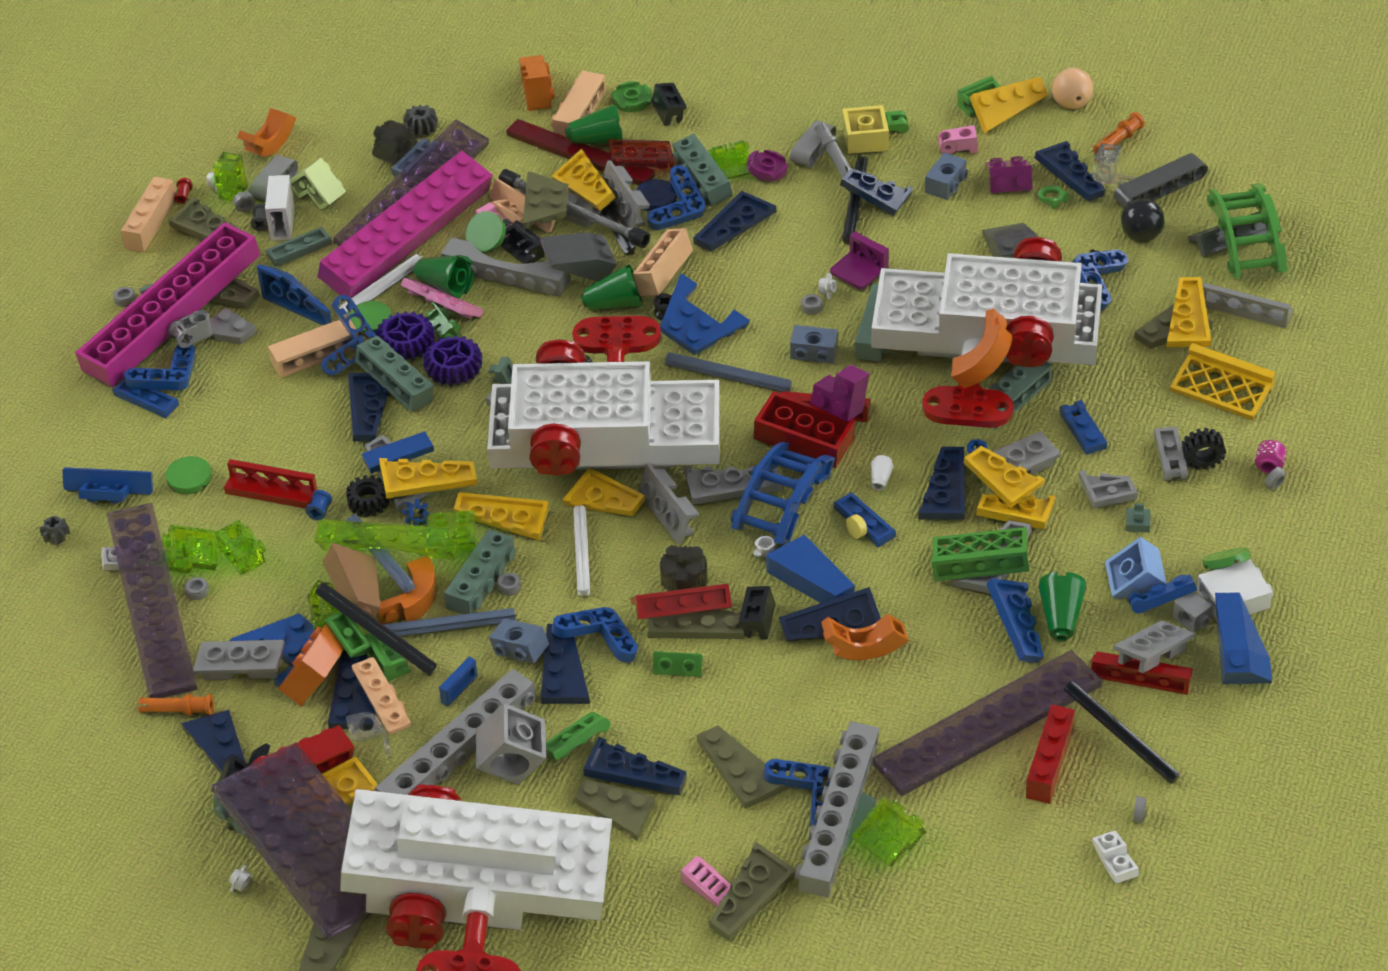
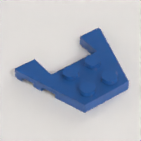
(692, 326)
(293, 630)

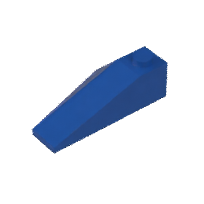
(290, 294)
(1240, 646)

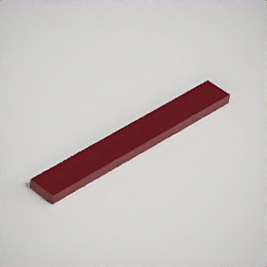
(561, 146)

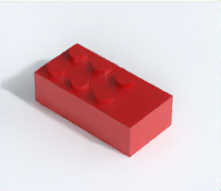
(804, 427)

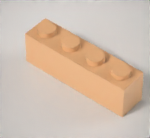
(580, 100)
(148, 214)
(662, 262)
(309, 348)

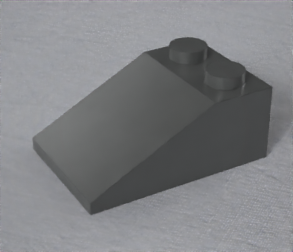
(1005, 238)
(580, 254)

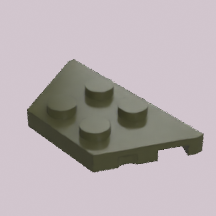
(544, 200)

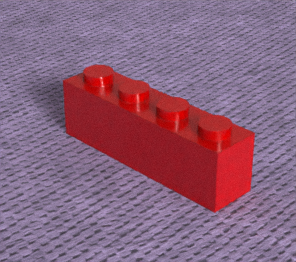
(325, 749)
(1050, 754)

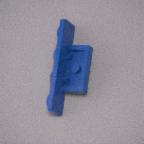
(106, 483)

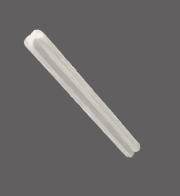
(384, 282)
(581, 550)

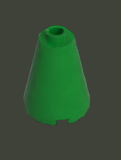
(596, 127)
(446, 274)
(613, 291)
(1062, 602)

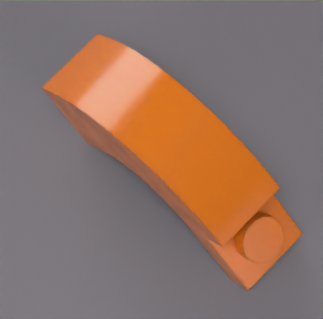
(271, 135)
(987, 355)
(418, 601)
(867, 642)

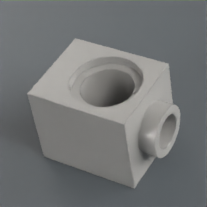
(1192, 612)

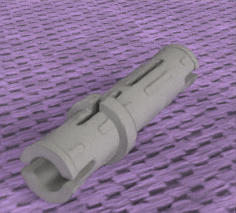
(830, 144)

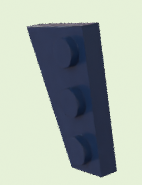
(215, 736)

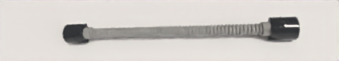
(635, 236)

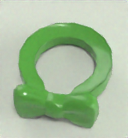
(1063, 196)

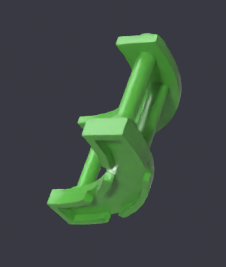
(1263, 202)

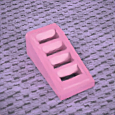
(698, 869)

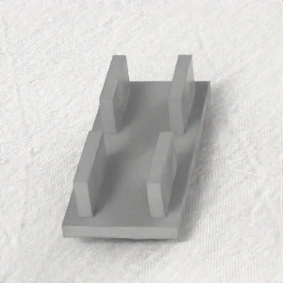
(626, 202)
(1030, 453)
(670, 510)
(1152, 643)
(254, 657)

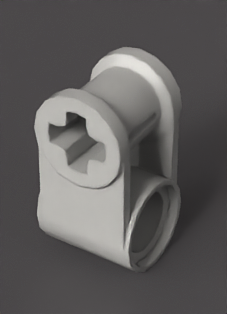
(193, 328)

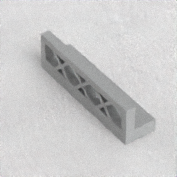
(1247, 305)

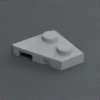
(231, 327)
(1107, 489)

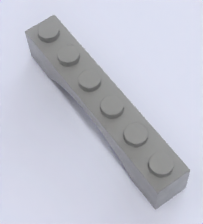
(530, 276)

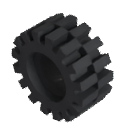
(1200, 440)
(366, 505)

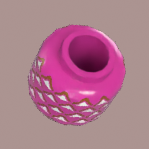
(1270, 455)

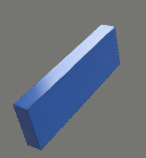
(148, 399)
(403, 449)
(877, 529)

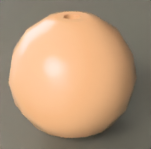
(1072, 88)

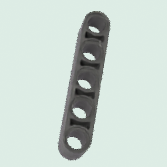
(1162, 180)

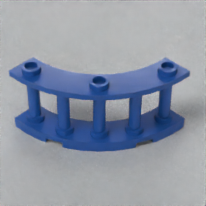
(813, 472)

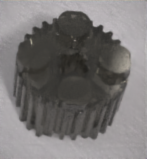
(393, 141)
(683, 568)

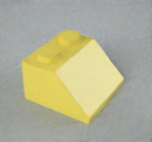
(865, 129)

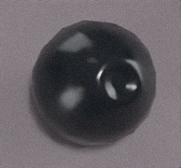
(1142, 220)

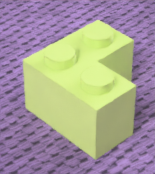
(318, 183)

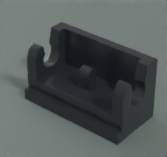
(668, 102)
(523, 244)
(757, 611)

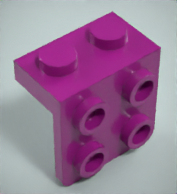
(1009, 174)
(862, 263)

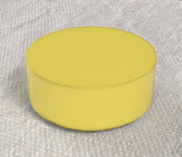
(856, 526)

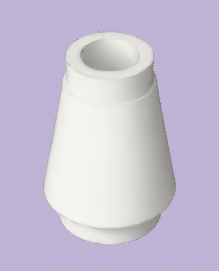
(880, 471)

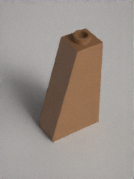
(354, 577)

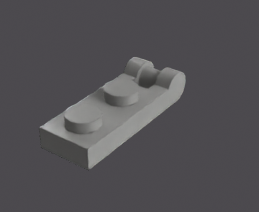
(1170, 453)

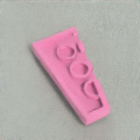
(448, 302)

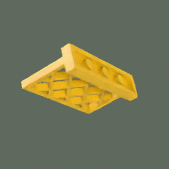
(1230, 369)

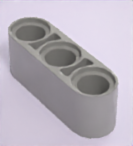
(809, 146)
(277, 166)

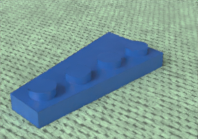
(1015, 613)

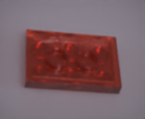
(641, 153)

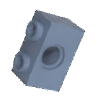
(946, 176)
(814, 344)
(519, 640)

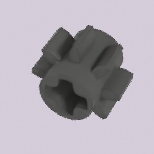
(54, 530)

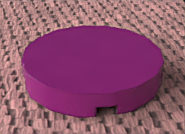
(767, 165)

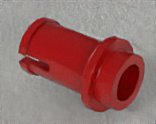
(183, 185)

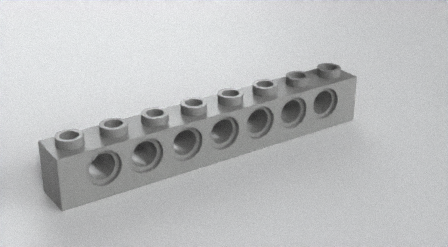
(458, 739)
(838, 809)

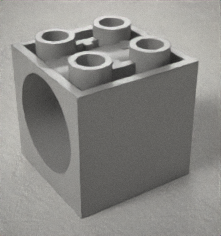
(510, 744)

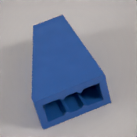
(808, 570)

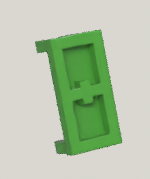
(964, 101)
(389, 661)

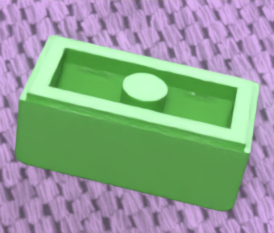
(348, 634)

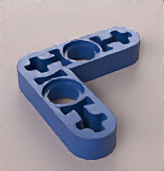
(684, 205)
(1093, 269)
(352, 332)
(171, 379)
(601, 620)
(811, 782)

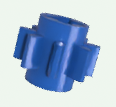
(422, 512)

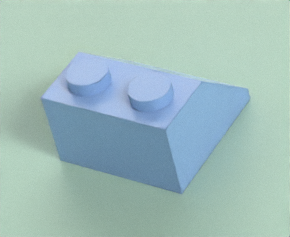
(1135, 569)

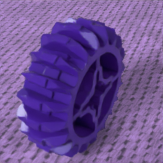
(407, 334)
(452, 360)

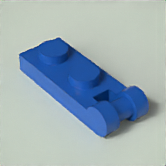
(1083, 427)
(1162, 593)

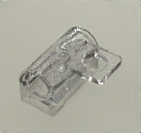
(1105, 165)
(358, 734)

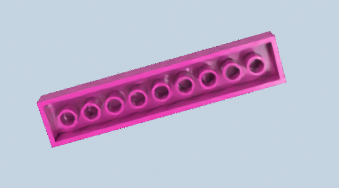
(405, 225)
(172, 297)

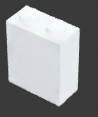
(279, 207)
(1237, 578)

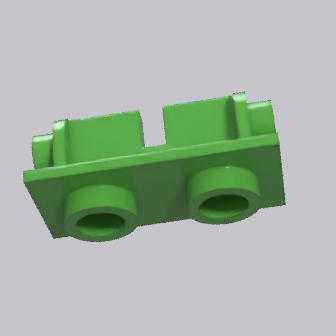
(440, 320)
(677, 663)

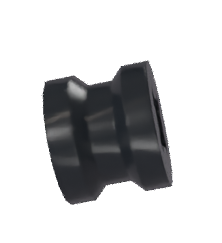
(661, 303)

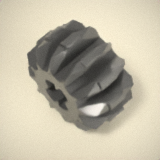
(421, 119)

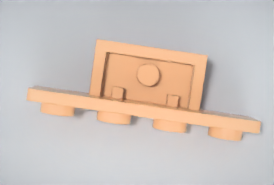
(511, 204)
(381, 695)

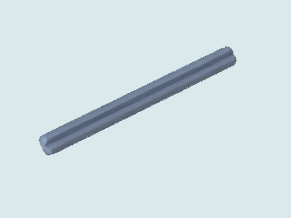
(728, 372)
(389, 564)
(451, 622)

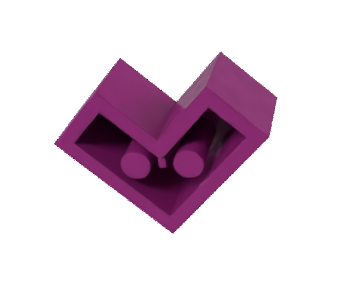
(842, 394)

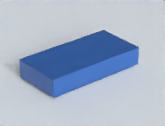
(458, 681)

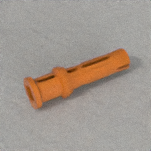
(1124, 130)
(187, 705)

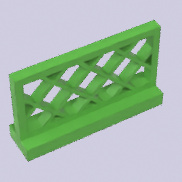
(976, 563)

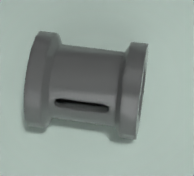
(259, 219)

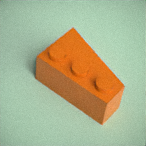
(536, 82)
(312, 665)

